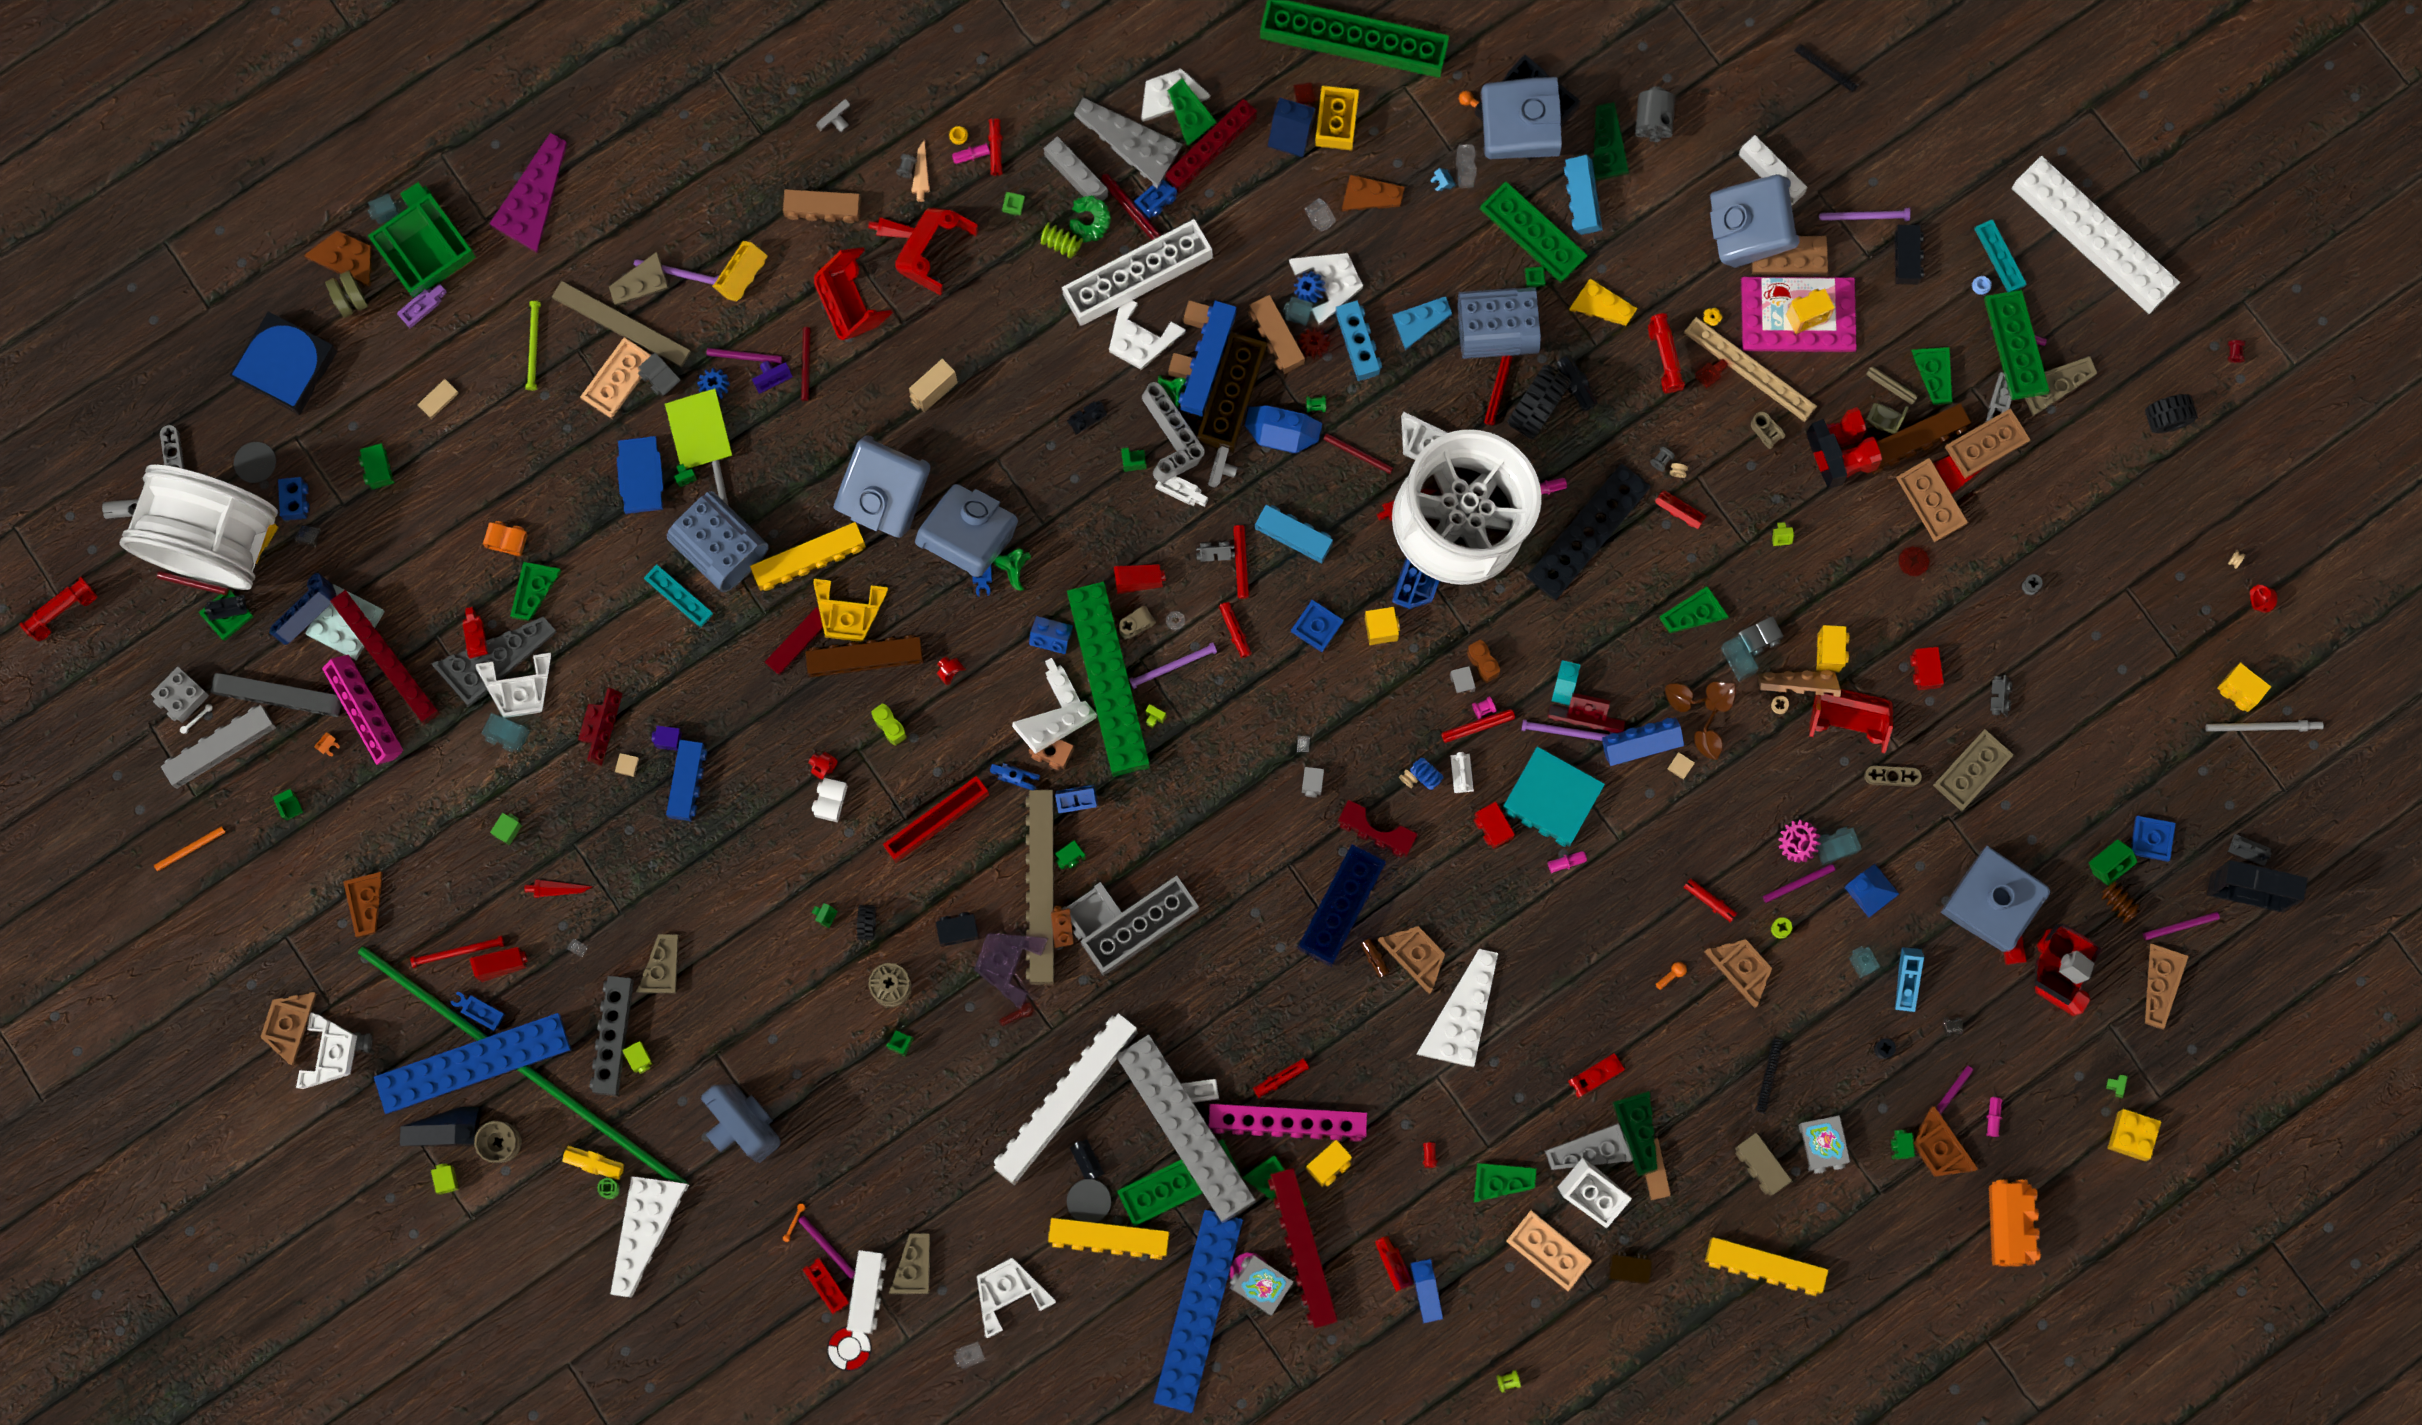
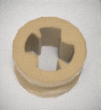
(1678, 470)
(2236, 559)
(1774, 703)
(1408, 778)

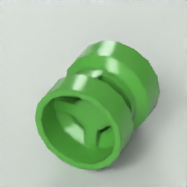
(608, 1188)

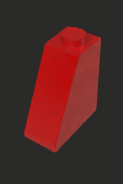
(1138, 578)
(498, 963)

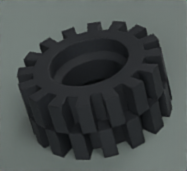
(866, 922)

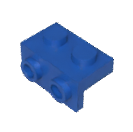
(1154, 199)
(1050, 635)

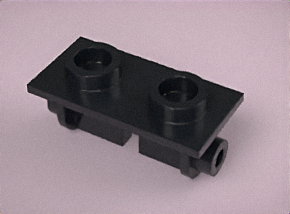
(1094, 412)
(226, 607)
(1086, 1160)

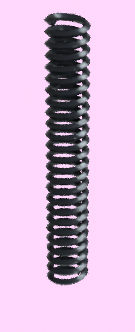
(1822, 67)
(1767, 1075)

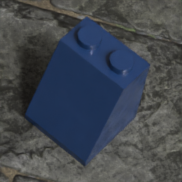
(1291, 127)

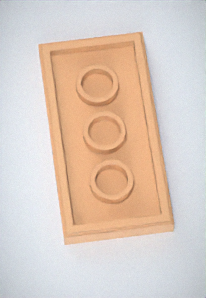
(616, 378)
(1549, 1250)

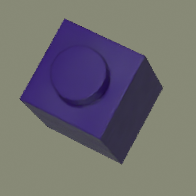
(666, 738)

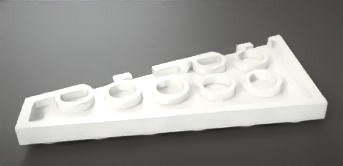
(1460, 1024)
(644, 1224)

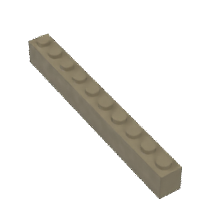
(1041, 883)

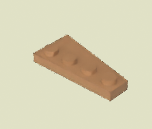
(1800, 682)
(2163, 981)

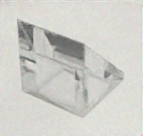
(1303, 743)
(577, 947)

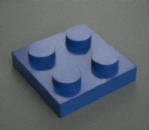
(1317, 626)
(2152, 838)

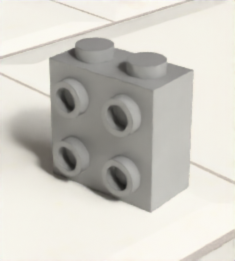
(179, 695)

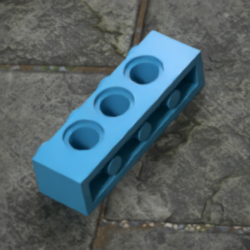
(1362, 368)

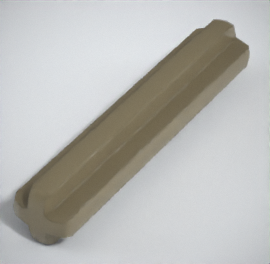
(1891, 385)

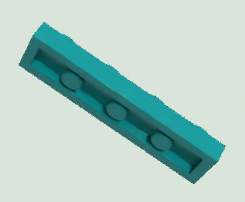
(2000, 256)
(678, 596)

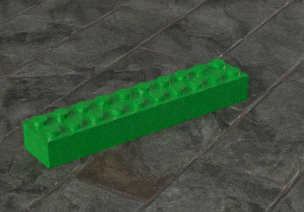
(1354, 37)
(1108, 679)

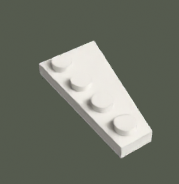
(1051, 726)

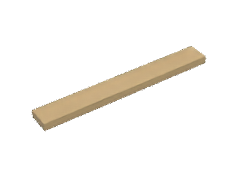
(1750, 369)

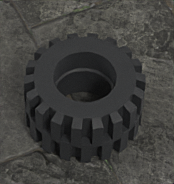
(2171, 413)

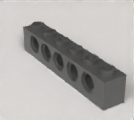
(611, 1085)

